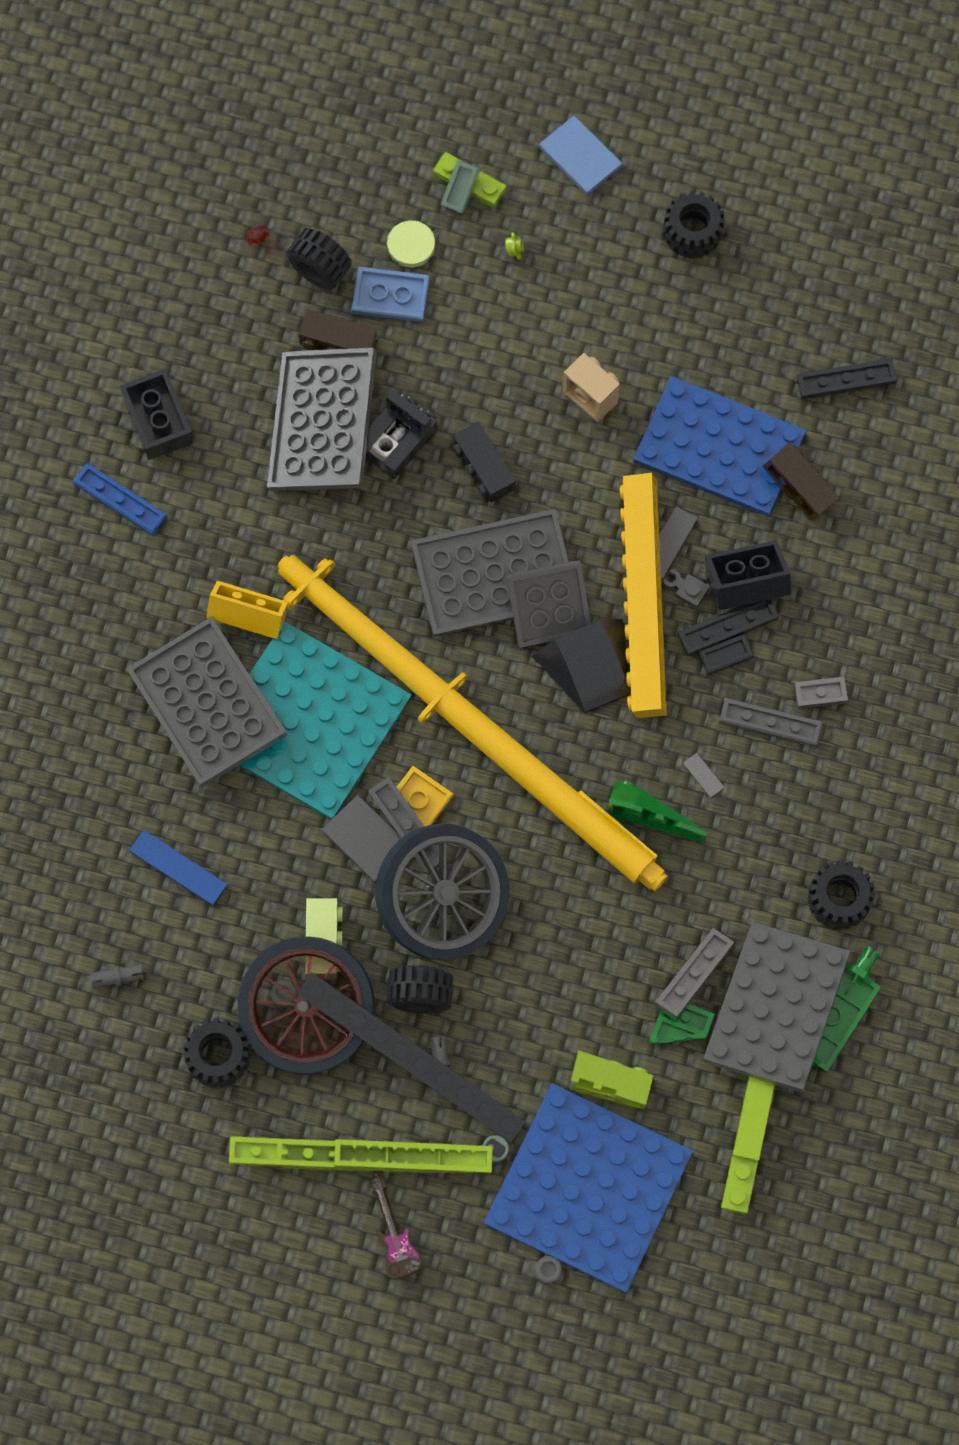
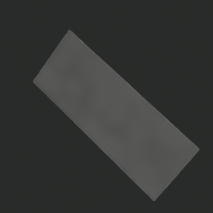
(703, 775)

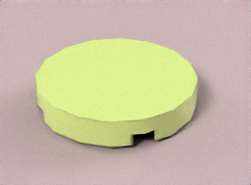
(411, 243)

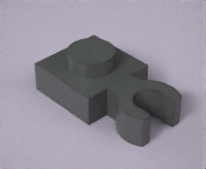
(688, 590)

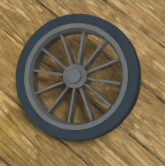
(442, 891)

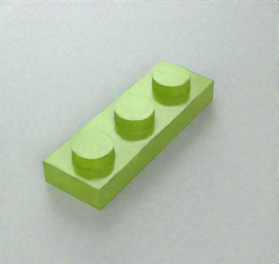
(485, 189)

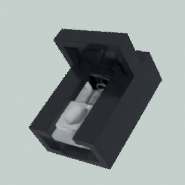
(410, 418)

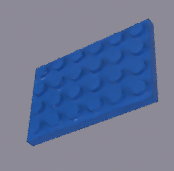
(715, 445)

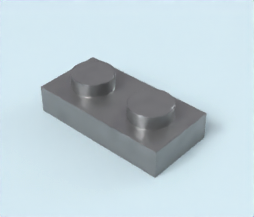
(820, 692)

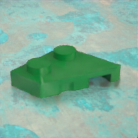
(689, 1026)

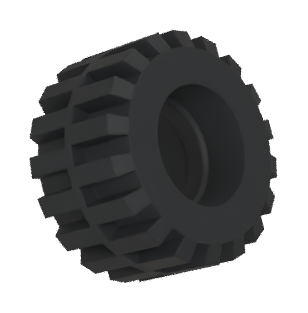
(693, 207)
(318, 258)
(846, 875)
(420, 989)
(210, 1032)

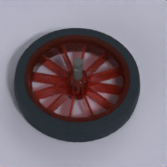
(249, 994)

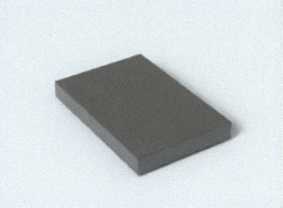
(361, 836)

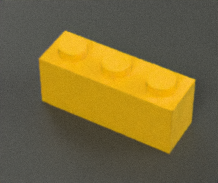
(247, 609)

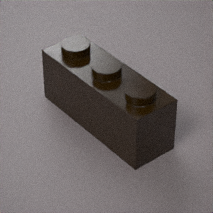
(330, 333)
(801, 481)

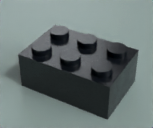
(156, 414)
(748, 575)

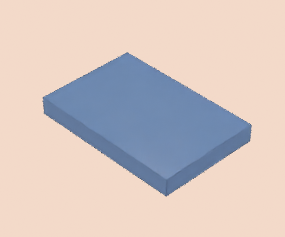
(580, 155)
(390, 294)

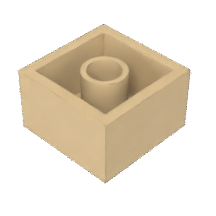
(591, 387)

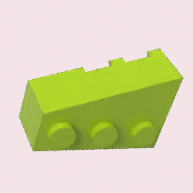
(610, 1080)

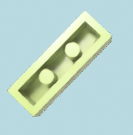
(322, 922)

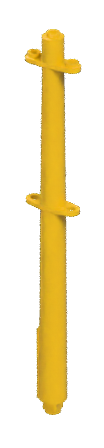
(571, 807)

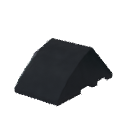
(589, 663)

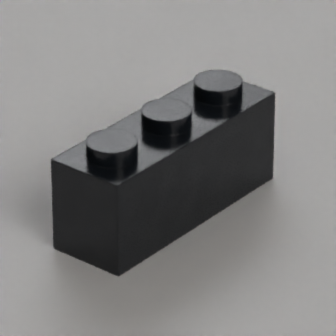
(483, 462)

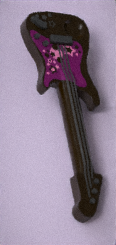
(401, 1256)

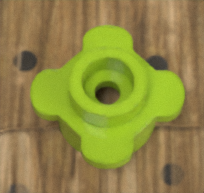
(514, 246)

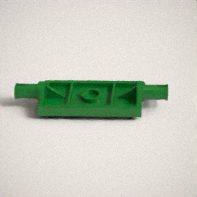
(850, 1004)

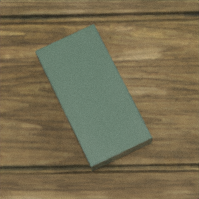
(460, 186)

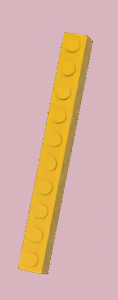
(643, 596)

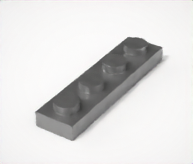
(694, 974)

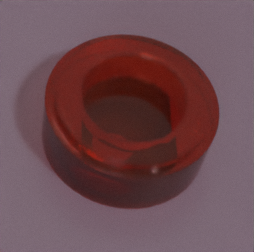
(257, 235)

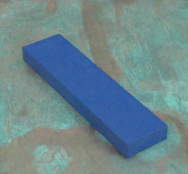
(120, 499)
(178, 868)

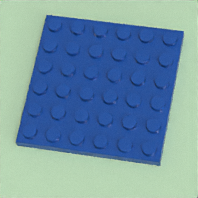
(588, 1188)

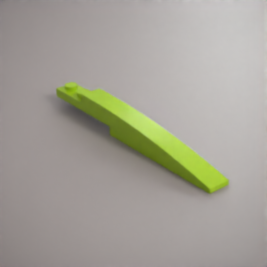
(747, 1145)
(360, 1155)

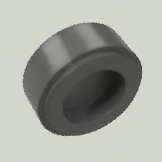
(548, 1270)

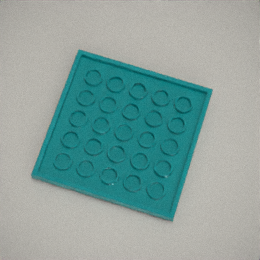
(332, 719)

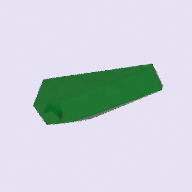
(640, 808)

